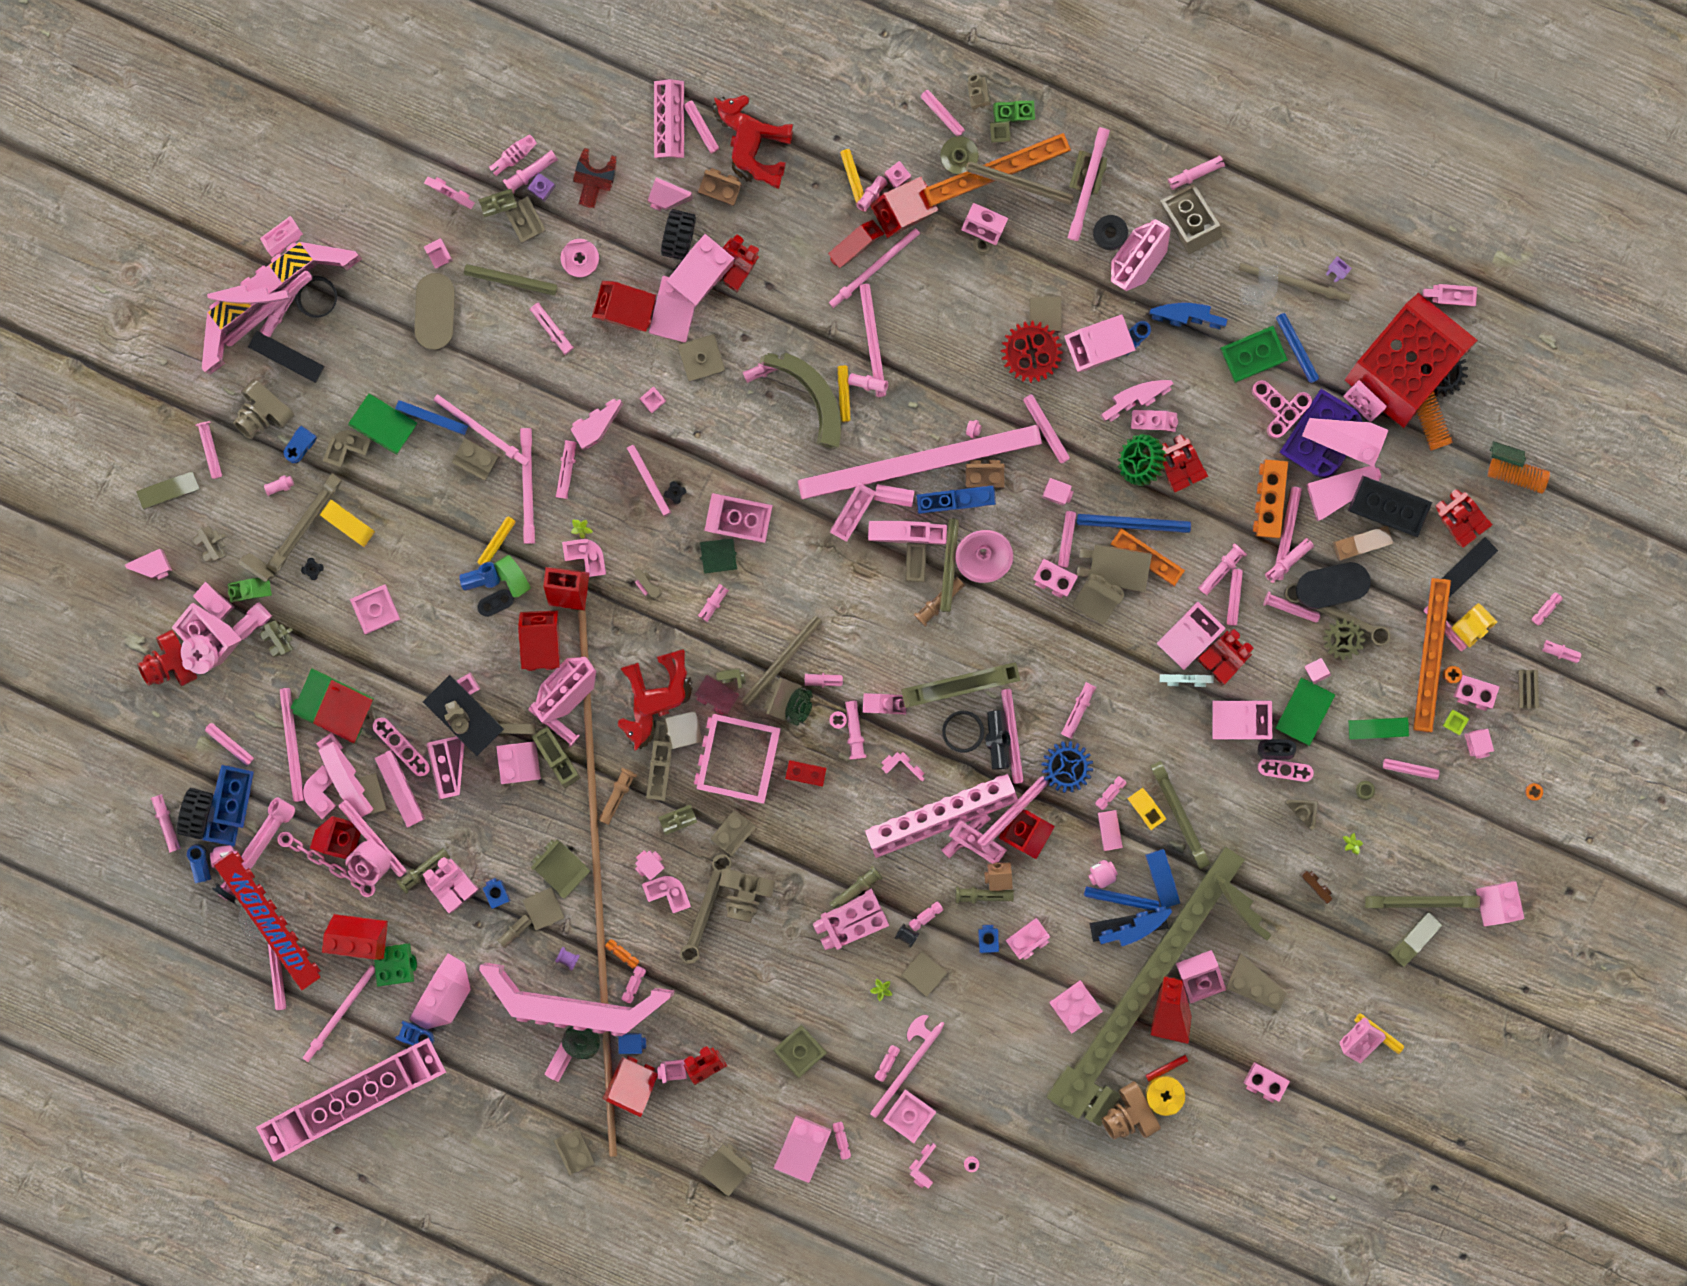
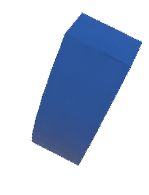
(1162, 878)

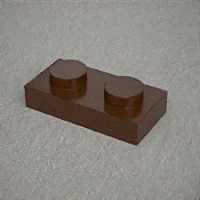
(1322, 891)

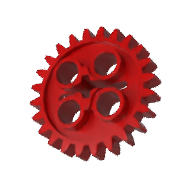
(1048, 348)

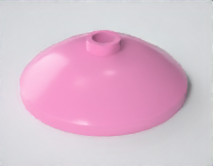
(986, 565)

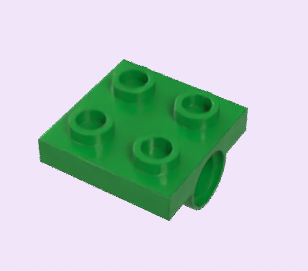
(396, 966)

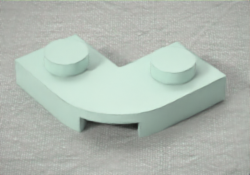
(1199, 680)

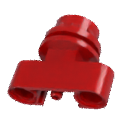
(156, 667)

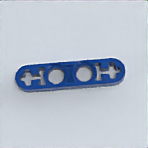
(431, 417)

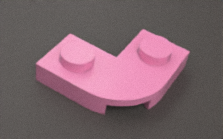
(460, 197)
(588, 551)
(315, 795)
(668, 887)

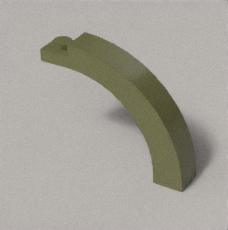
(819, 390)
(960, 685)

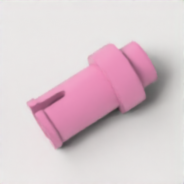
(284, 483)

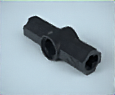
(998, 740)

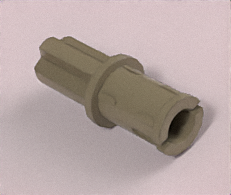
(514, 931)

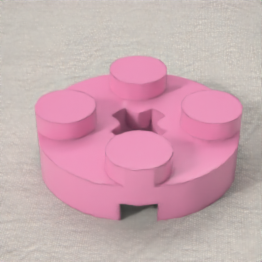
(571, 251)
(190, 658)

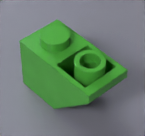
(249, 589)

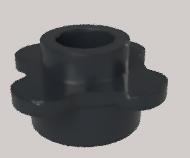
(680, 492)
(307, 568)

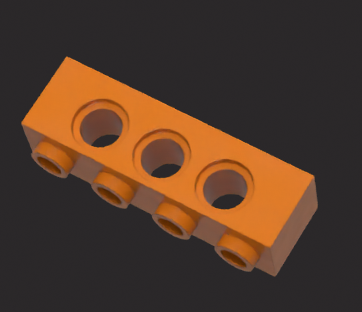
(1279, 470)

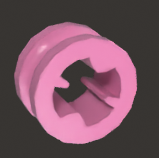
(838, 725)

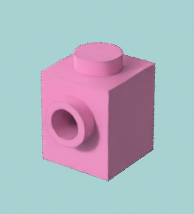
(649, 864)

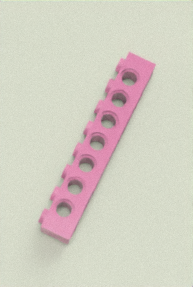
(936, 824)

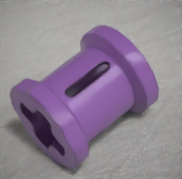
(567, 958)

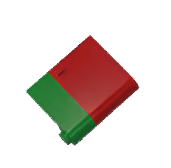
(332, 706)

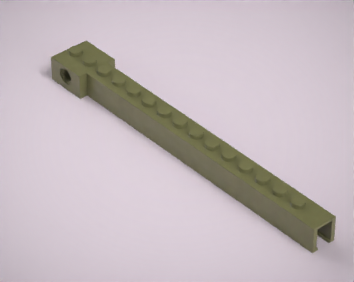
(1076, 1085)

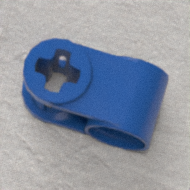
(1136, 338)
(301, 442)
(413, 1034)

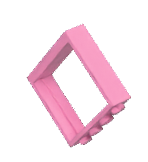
(704, 759)

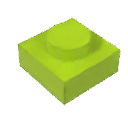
(1455, 722)

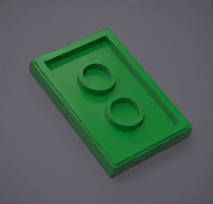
(1253, 354)
(382, 424)
(1305, 711)

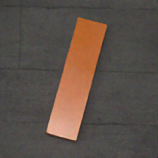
(1159, 564)

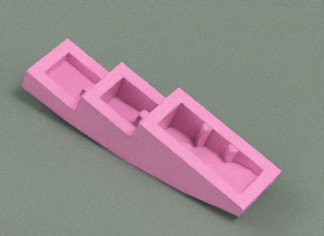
(242, 296)
(343, 778)

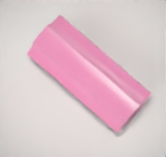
(894, 495)
(558, 1064)

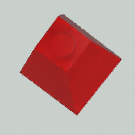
(336, 838)

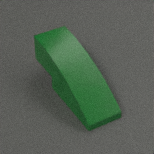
(1378, 728)

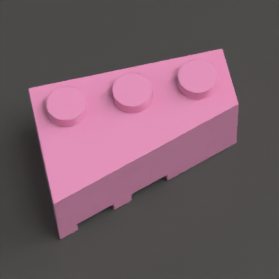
(446, 764)

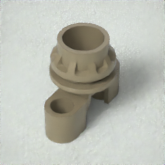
(252, 419)
(745, 888)

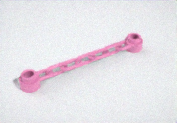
(322, 861)

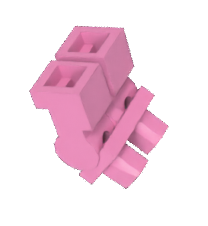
(444, 879)

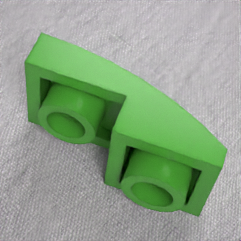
(1014, 111)
(512, 574)

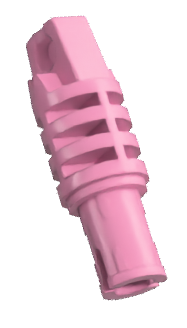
(514, 154)

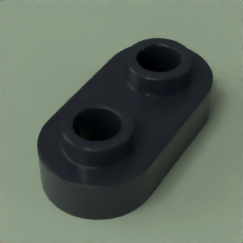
(495, 602)
(1276, 749)

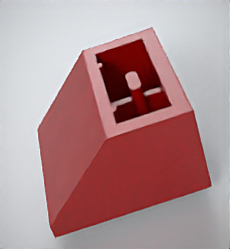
(566, 588)

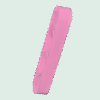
(398, 749)

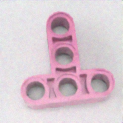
(1283, 407)

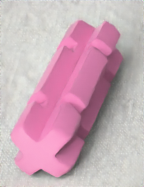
(1547, 608)
(1110, 793)
(926, 916)
(633, 984)
(887, 1063)
(841, 1140)

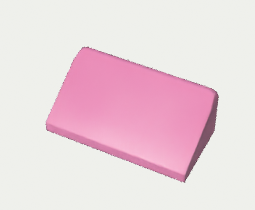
(1110, 830)

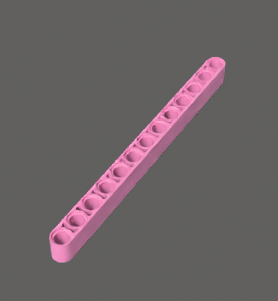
(919, 462)

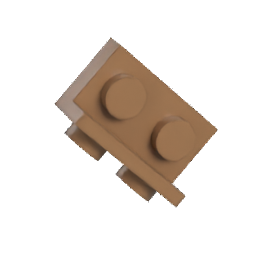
(720, 187)
(985, 474)

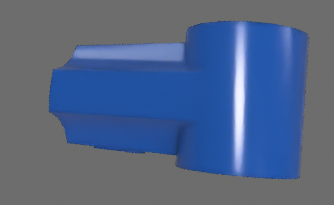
(485, 575)
(199, 865)

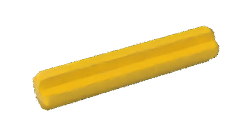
(852, 174)
(844, 400)
(497, 540)
(1389, 1041)

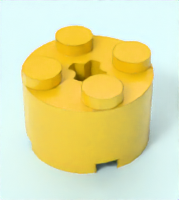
(1474, 624)
(1169, 1105)

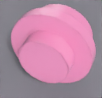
(973, 429)

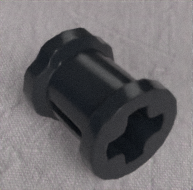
(906, 935)

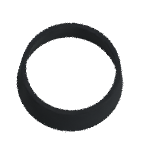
(298, 296)
(980, 737)

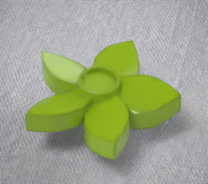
(580, 527)
(1352, 844)
(881, 989)

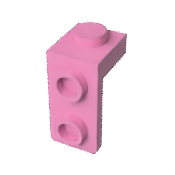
(1154, 420)
(889, 762)
(671, 1070)
(920, 1178)

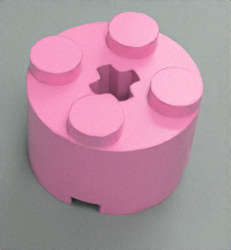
(368, 863)

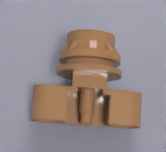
(1121, 1120)

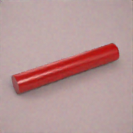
(1166, 1068)

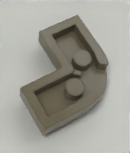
(343, 442)

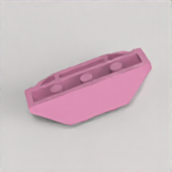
(1140, 255)
(564, 689)
(443, 995)

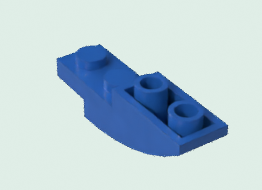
(1180, 312)
(956, 499)
(1144, 925)

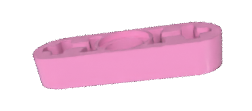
(1291, 764)

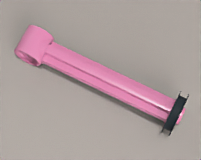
(279, 813)

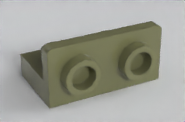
(729, 675)

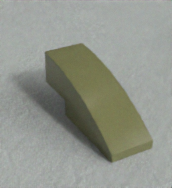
(167, 490)
(556, 757)

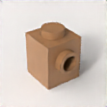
(999, 876)

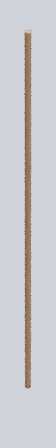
(597, 883)

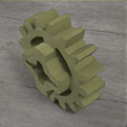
(1349, 645)

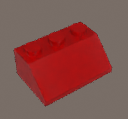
(355, 937)

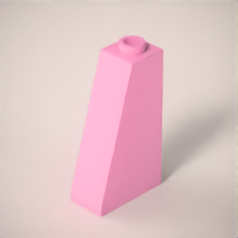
(1336, 491)

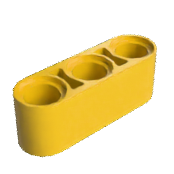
(347, 523)

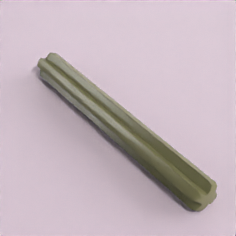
(510, 279)
(949, 565)

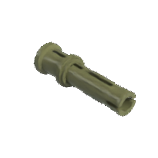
(415, 876)
(863, 883)
(973, 895)

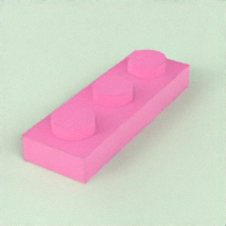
(852, 512)
(969, 838)

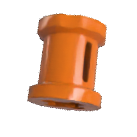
(1455, 679)

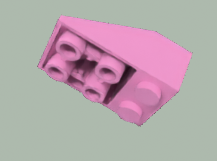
(1099, 343)
(592, 430)
(1191, 635)
(1241, 719)

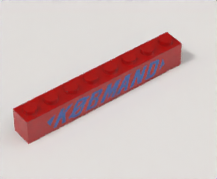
(266, 920)

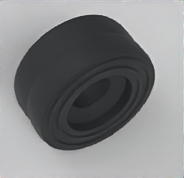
(1114, 222)

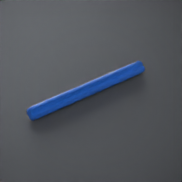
(1134, 523)

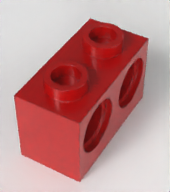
(805, 773)

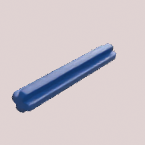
(1297, 348)
(1121, 898)

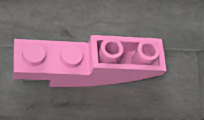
(1143, 393)
(907, 532)

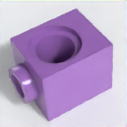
(541, 187)

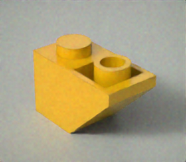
(1146, 809)

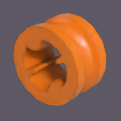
(1530, 796)

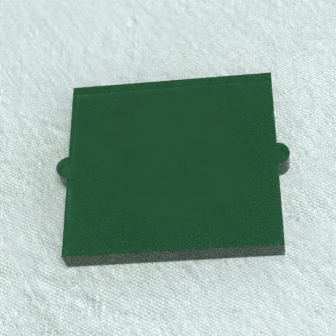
(1508, 454)
(718, 555)

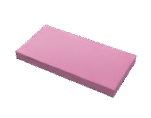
(649, 480)

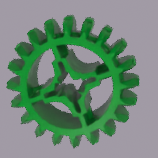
(1135, 454)

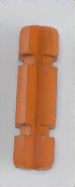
(621, 953)

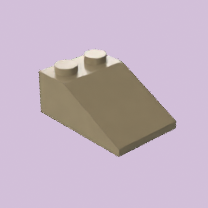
(1192, 219)

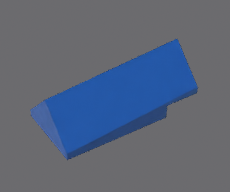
(228, 805)

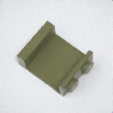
(560, 868)

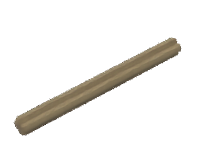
(1019, 183)
(782, 660)

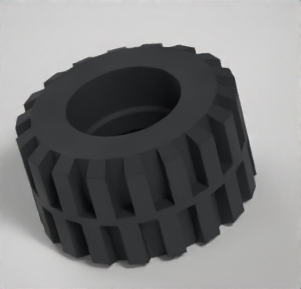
(678, 234)
(194, 813)

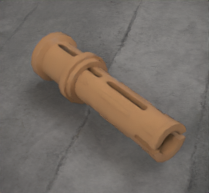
(932, 608)
(621, 787)

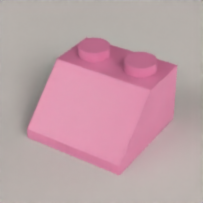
(518, 762)
(1500, 903)
(1201, 976)

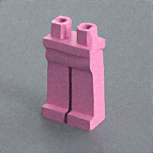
(851, 921)

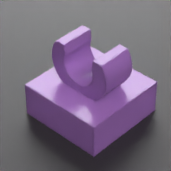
(1339, 267)

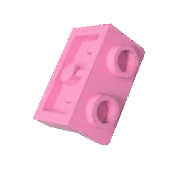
(1364, 401)
(1028, 939)
(1361, 1041)

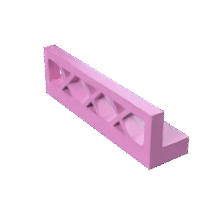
(672, 118)
(399, 788)

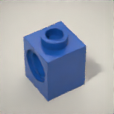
(495, 902)
(992, 947)
(631, 1043)

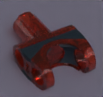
(593, 179)

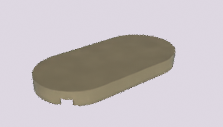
(434, 311)

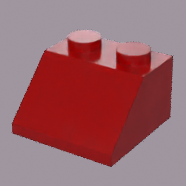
(1027, 833)

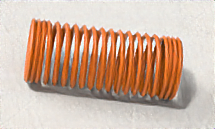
(1431, 425)
(1540, 484)

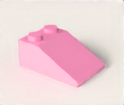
(701, 270)
(671, 313)
(738, 518)
(200, 622)
(802, 1149)

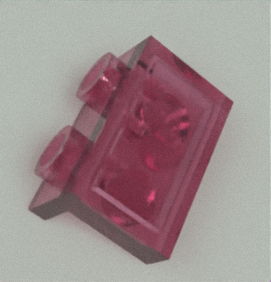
(717, 695)

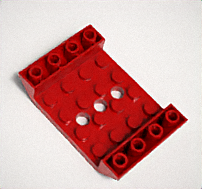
(1401, 383)

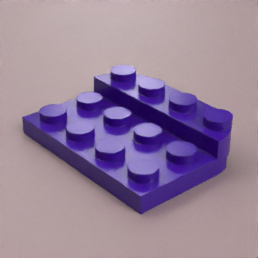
(1309, 454)

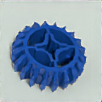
(1059, 751)

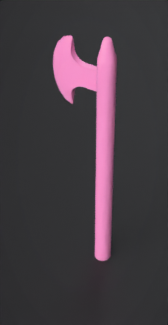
(916, 1028)

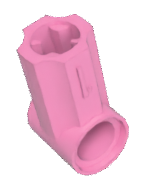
(255, 618)

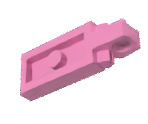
(1452, 295)

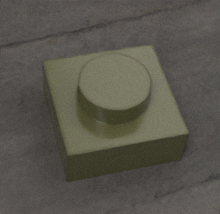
(1000, 131)

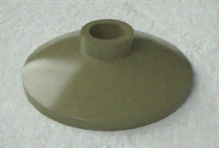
(958, 145)

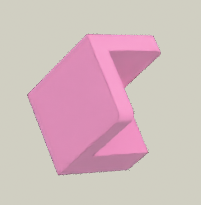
(438, 253)

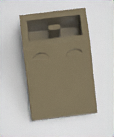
(782, 692)

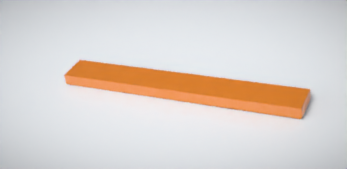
(1008, 164)
(1431, 655)

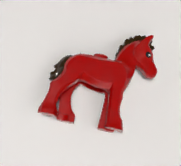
(748, 140)
(655, 700)

